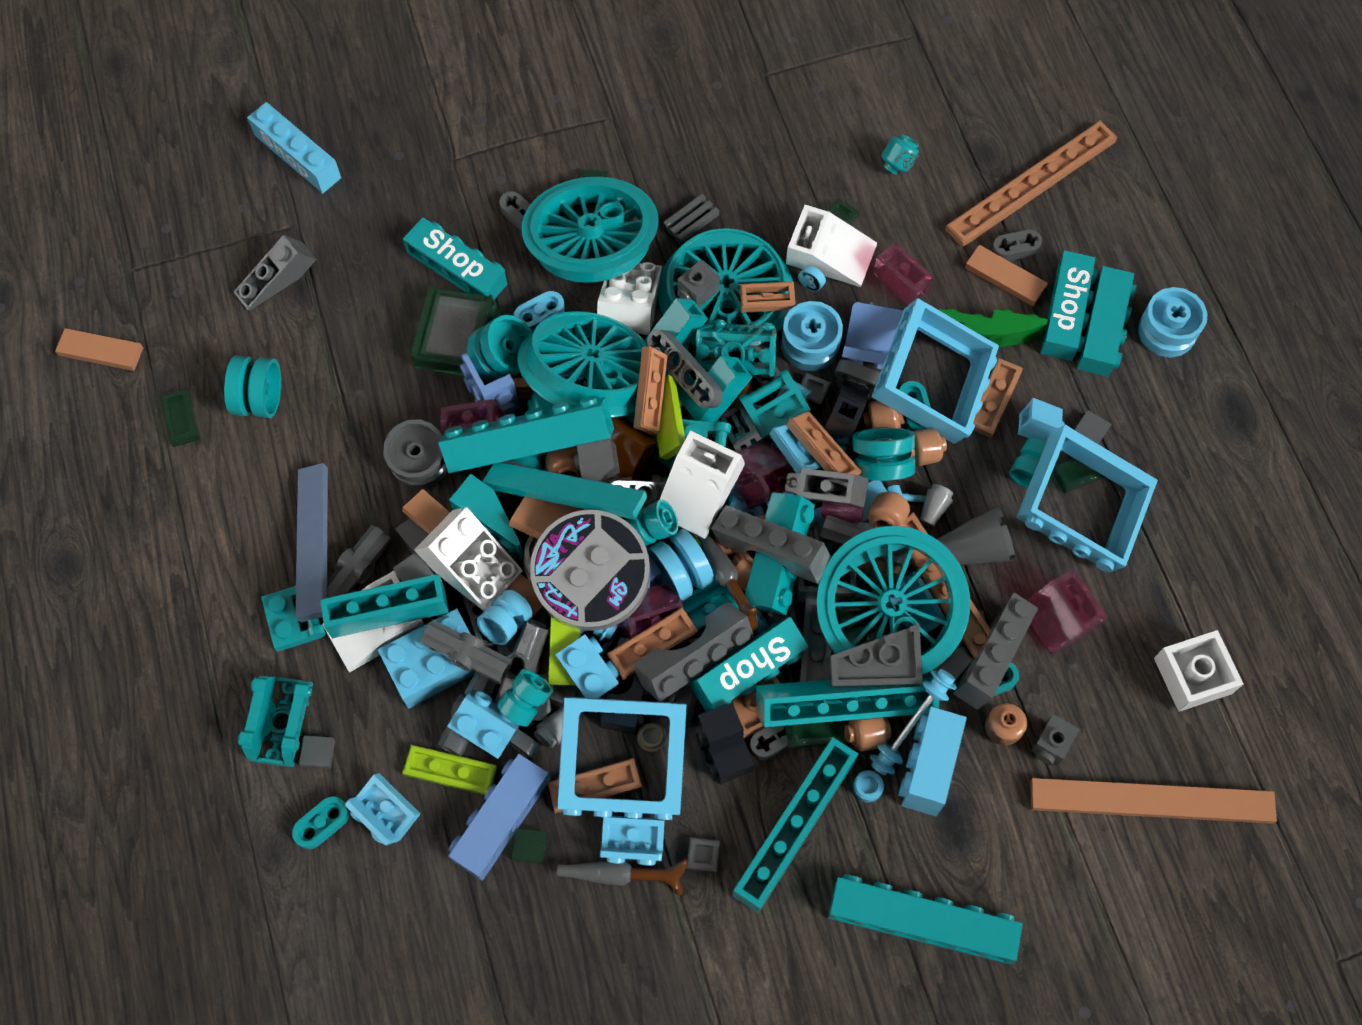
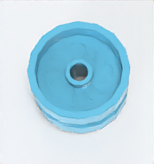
(1172, 322)
(811, 336)
(682, 563)

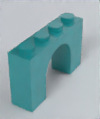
(729, 373)

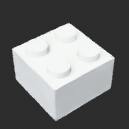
(1198, 670)

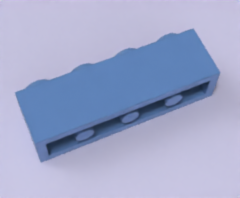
(499, 816)

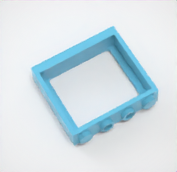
(955, 336)
(1137, 485)
(632, 808)

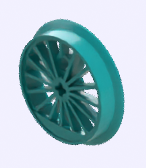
(603, 228)
(729, 296)
(605, 367)
(883, 541)

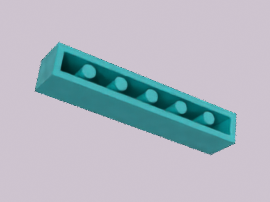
(526, 434)
(820, 702)
(794, 825)
(926, 920)

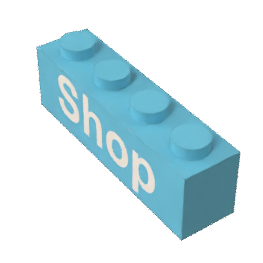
(294, 147)

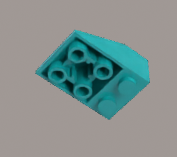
(487, 509)

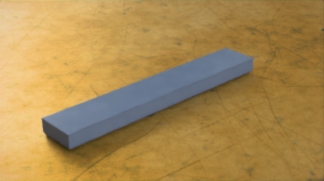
(311, 541)

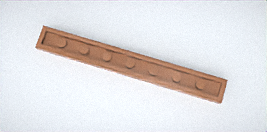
(1030, 184)
(1153, 800)

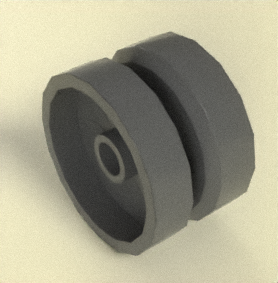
(415, 454)

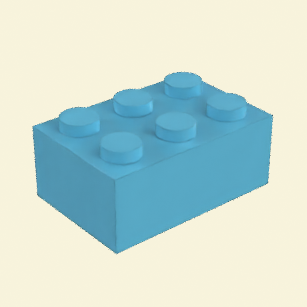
(420, 670)
(932, 761)

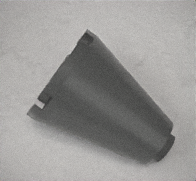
(981, 540)

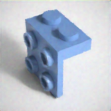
(870, 333)
(501, 390)

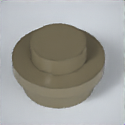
(652, 737)

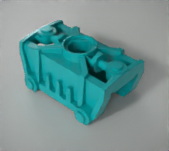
(741, 337)
(263, 715)

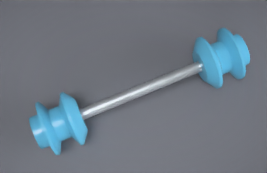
(889, 754)

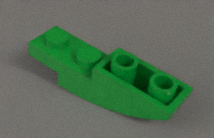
(1003, 327)

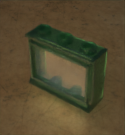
(446, 327)

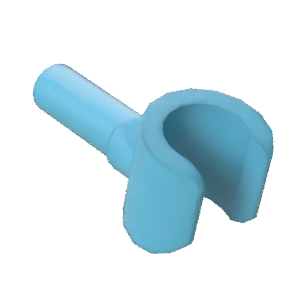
(913, 498)

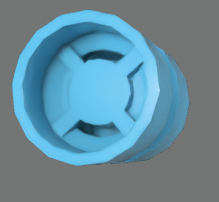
(504, 617)

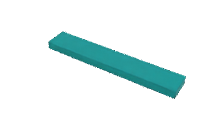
(565, 490)

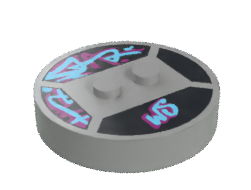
(590, 570)

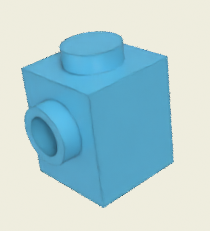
(1039, 419)

